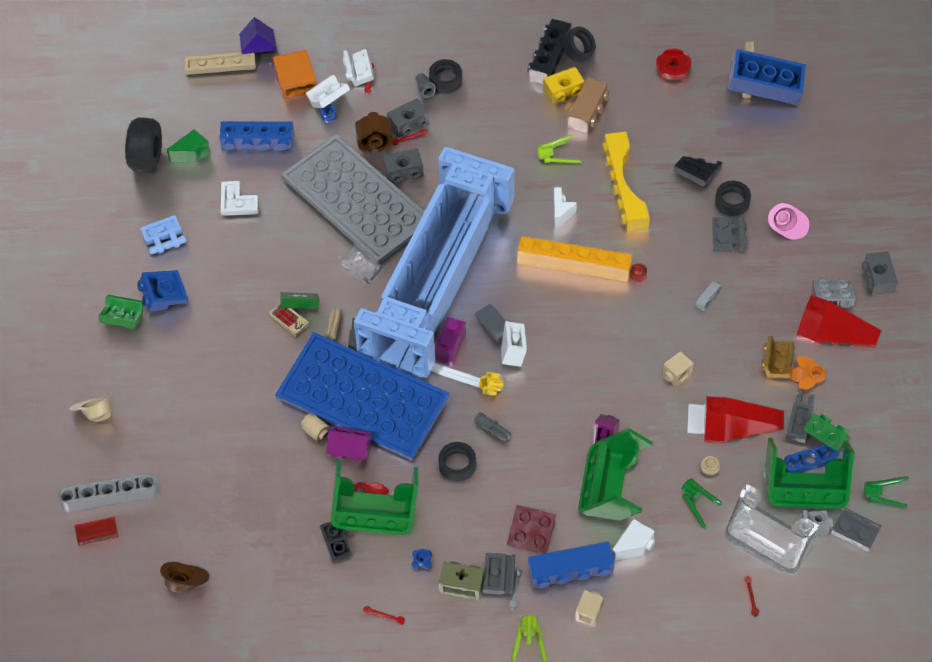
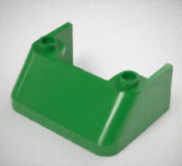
(605, 475)
(809, 489)
(373, 511)

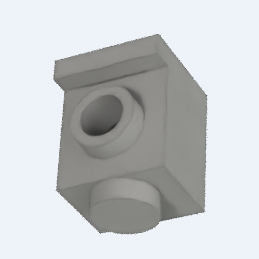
(819, 517)

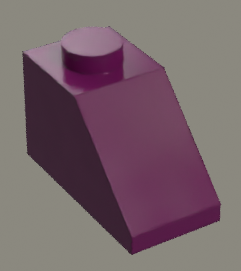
(605, 426)

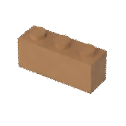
(588, 105)

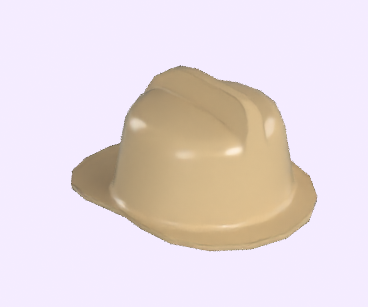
(94, 409)

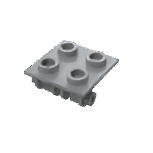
(836, 291)

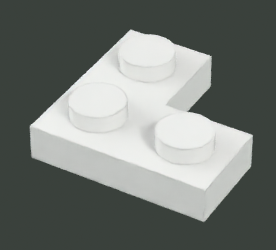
(235, 204)

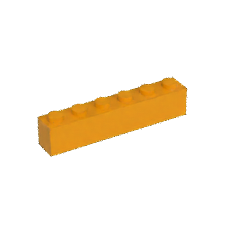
(574, 259)

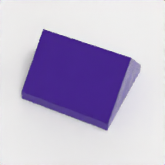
(257, 37)

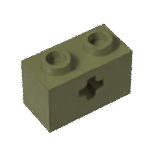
(451, 582)

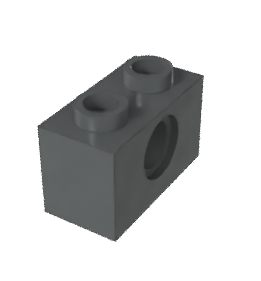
(408, 117)
(403, 165)
(886, 280)

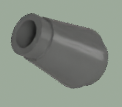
(425, 86)

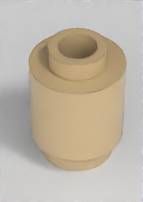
(315, 427)

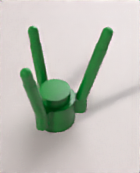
(874, 488)
(694, 490)

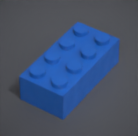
(766, 76)

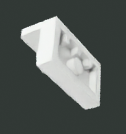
(358, 67)
(326, 92)

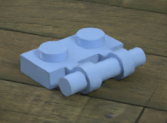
(162, 230)

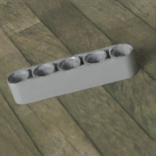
(100, 488)

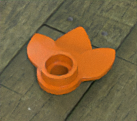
(805, 371)

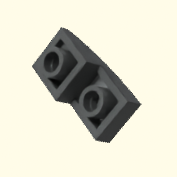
(492, 321)

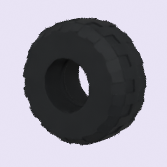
(143, 144)

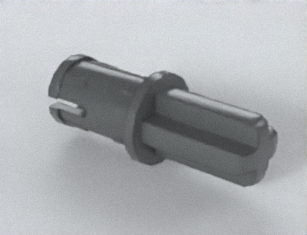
(492, 427)

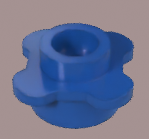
(421, 553)

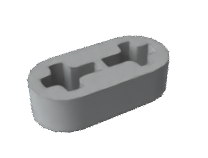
(708, 296)

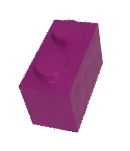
(450, 340)
(348, 443)

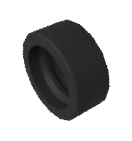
(587, 40)
(446, 65)
(735, 187)
(454, 448)

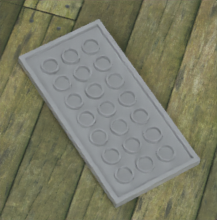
(355, 198)

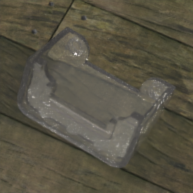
(768, 536)

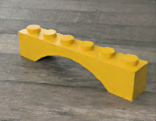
(634, 210)

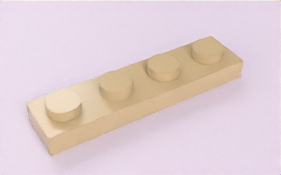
(219, 63)

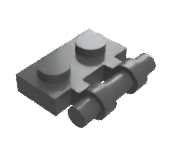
(722, 234)

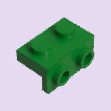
(121, 311)
(825, 432)

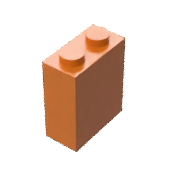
(294, 73)

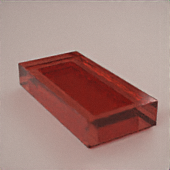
(96, 531)

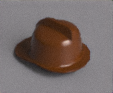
(183, 577)

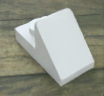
(562, 210)

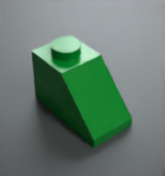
(189, 148)

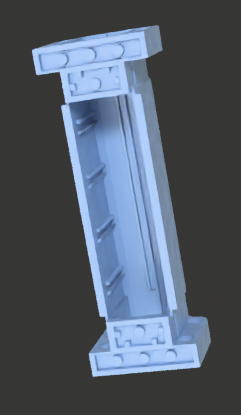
(435, 262)

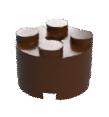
(374, 133)

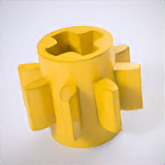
(491, 383)

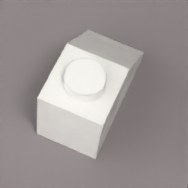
(513, 344)
(634, 542)

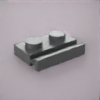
(856, 529)
(499, 573)

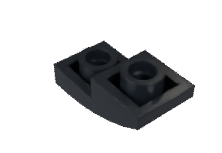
(335, 542)

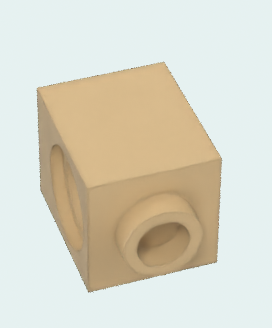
(677, 369)
(589, 608)

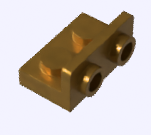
(778, 358)

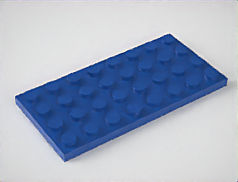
(362, 395)

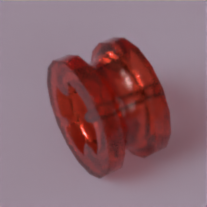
(638, 267)

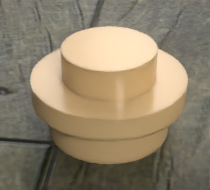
(710, 465)

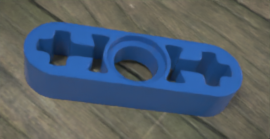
(804, 466)

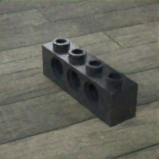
(549, 51)

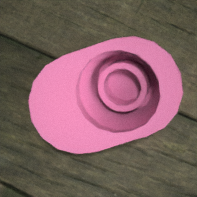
(788, 221)

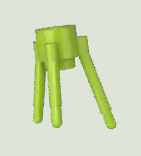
(545, 151)
(529, 627)

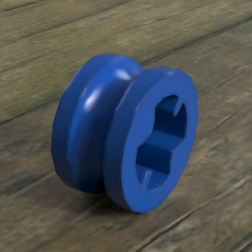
(328, 117)

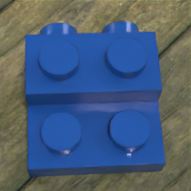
(162, 289)

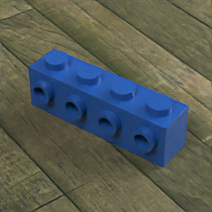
(256, 135)
(570, 565)

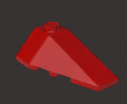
(830, 323)
(735, 419)

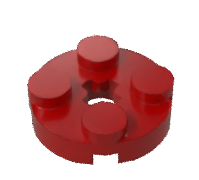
(670, 72)

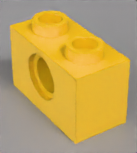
(563, 85)

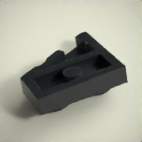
(697, 169)

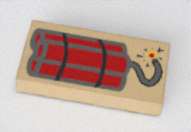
(289, 320)

